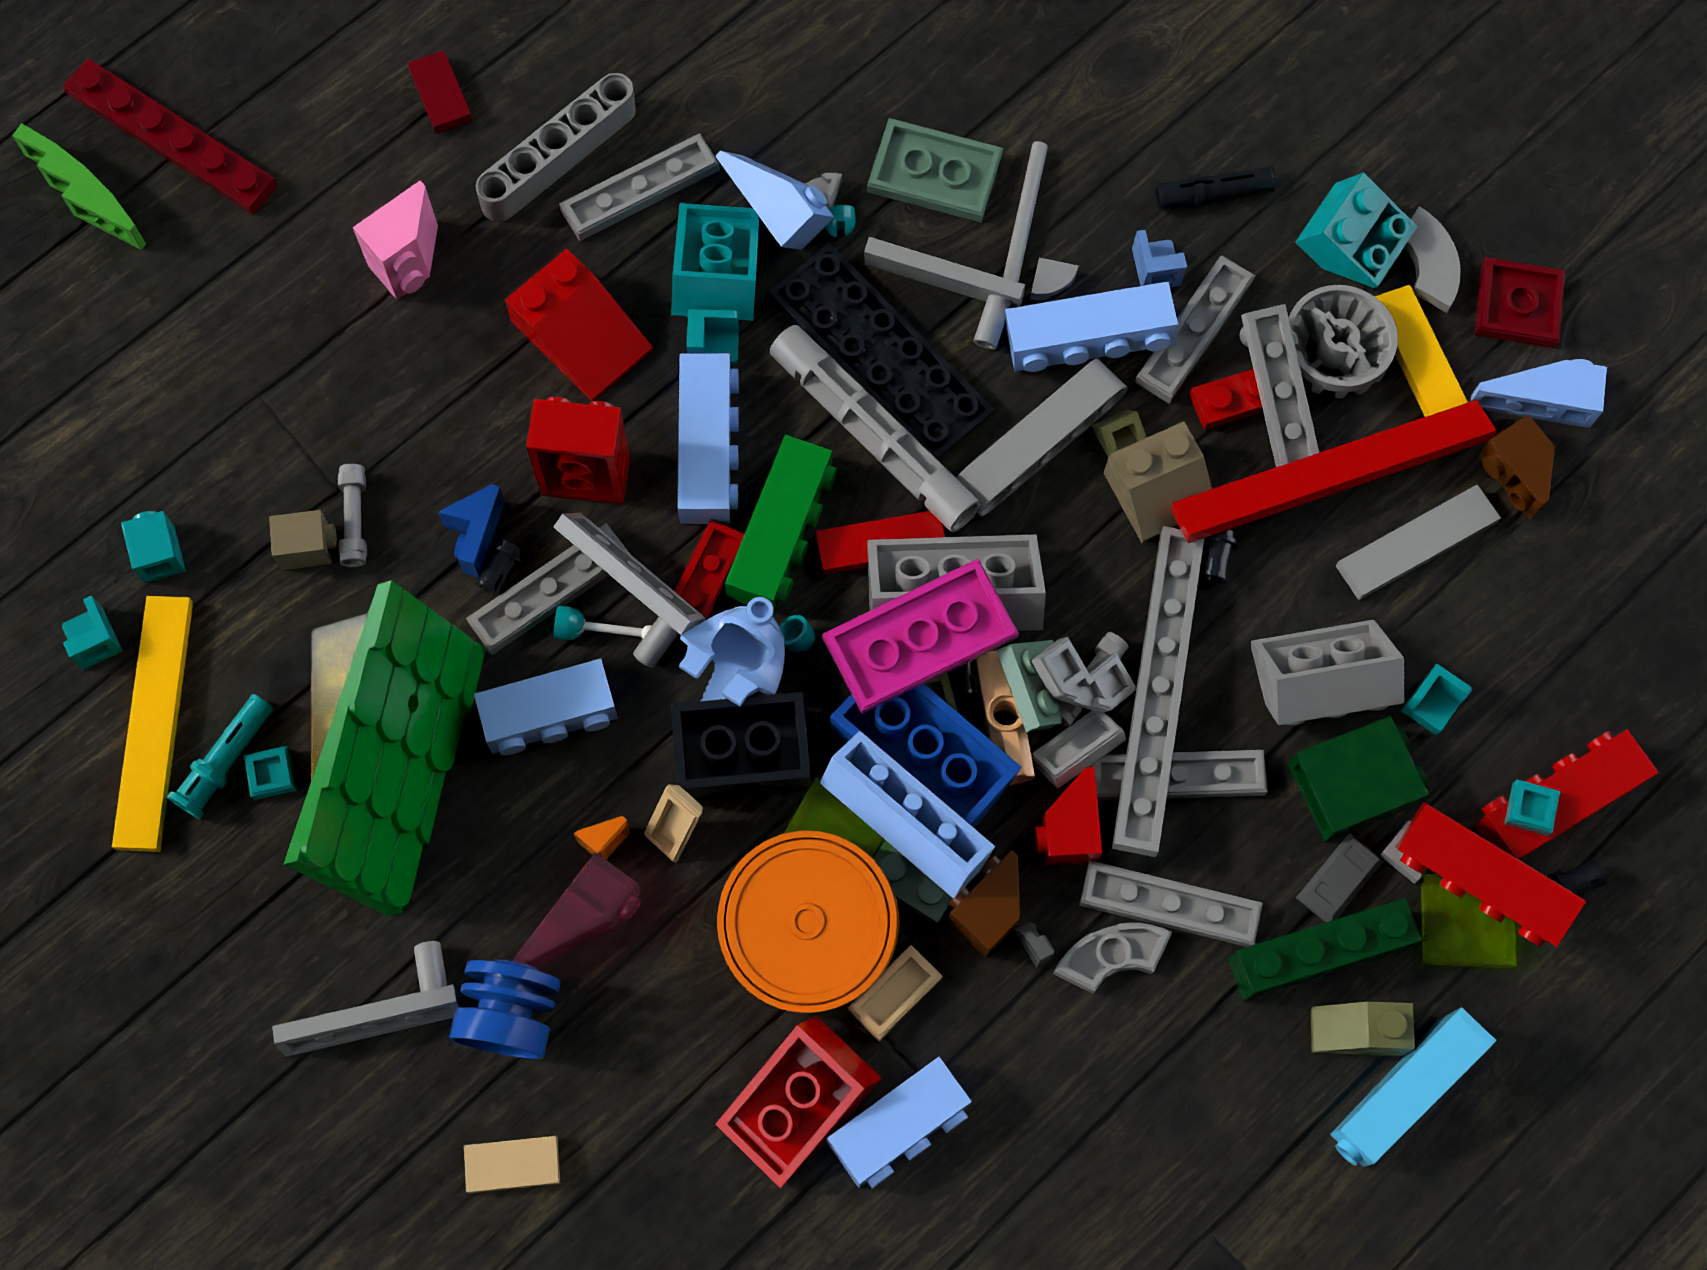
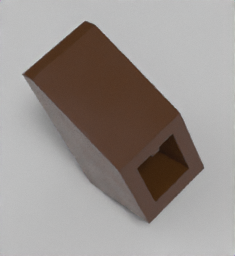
(1522, 464)
(991, 908)

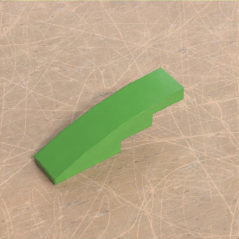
(80, 188)

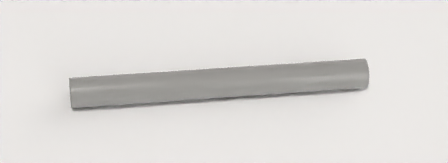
(1025, 211)

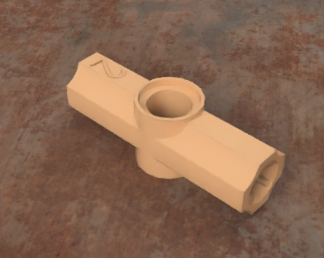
(997, 697)

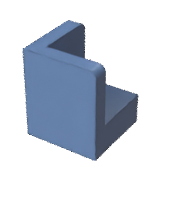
(1157, 261)

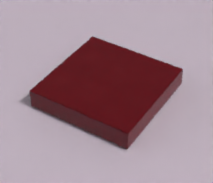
(1520, 302)

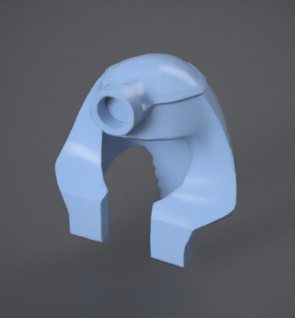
(745, 652)

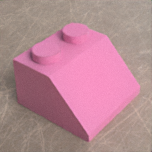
(400, 240)

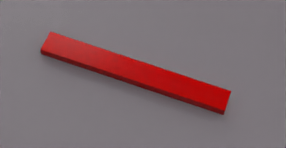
(1332, 471)

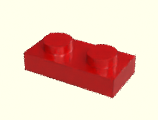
(1226, 399)

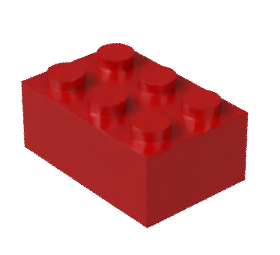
(579, 450)

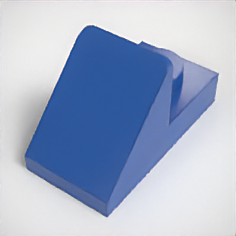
(477, 518)

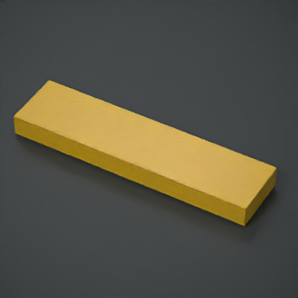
(1421, 354)

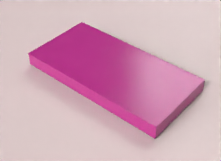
(920, 635)

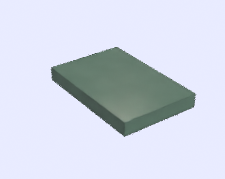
(935, 170)

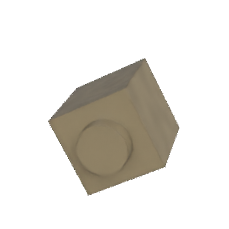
(302, 539)

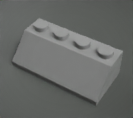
(1009, 561)

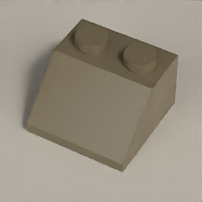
(1154, 475)

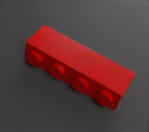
(1585, 787)
(1490, 875)

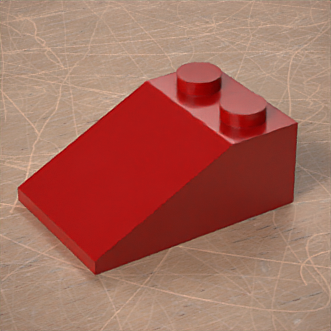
(577, 325)
(798, 1100)

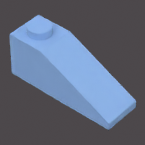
(785, 205)
(1555, 392)

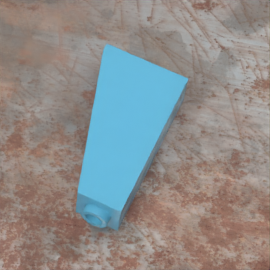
(1411, 1087)

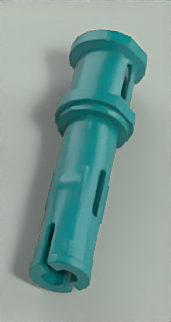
(210, 773)

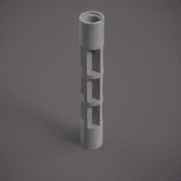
(875, 428)

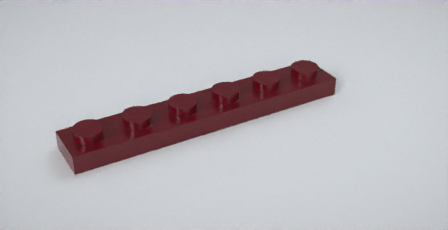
(170, 136)

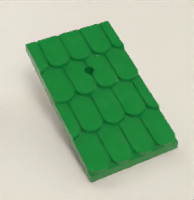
(382, 737)

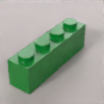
(780, 523)

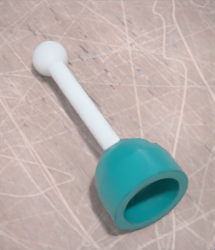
(571, 624)

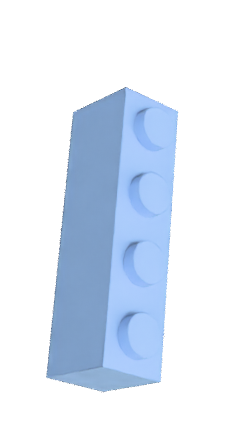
(1091, 327)
(705, 438)
(906, 814)

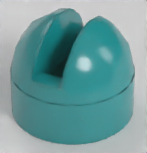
(843, 219)
(794, 638)

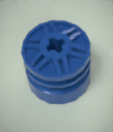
(505, 1009)

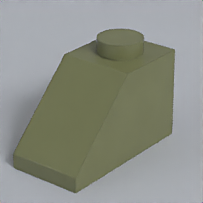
(1363, 1028)

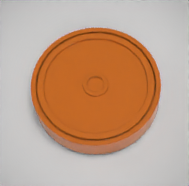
(808, 921)

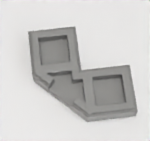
(1069, 680)

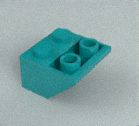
(1357, 231)

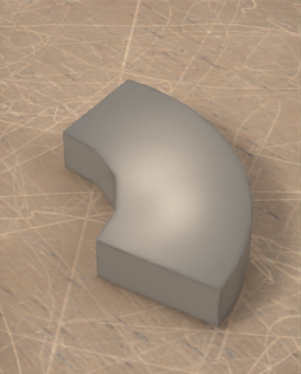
(1434, 261)
(1111, 951)

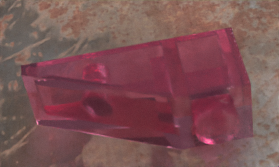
(584, 911)

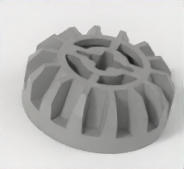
(1350, 334)

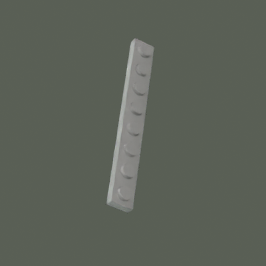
(1158, 695)

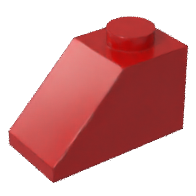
(1072, 824)

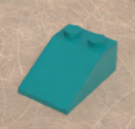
(715, 259)

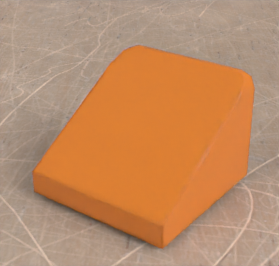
(603, 837)

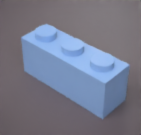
(546, 707)
(900, 1124)

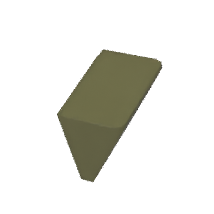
(1119, 431)

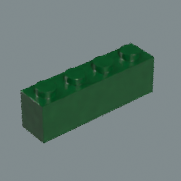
(1324, 949)

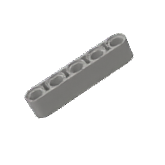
(552, 164)
(1042, 435)

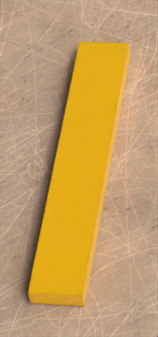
(152, 724)

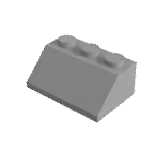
(1329, 672)

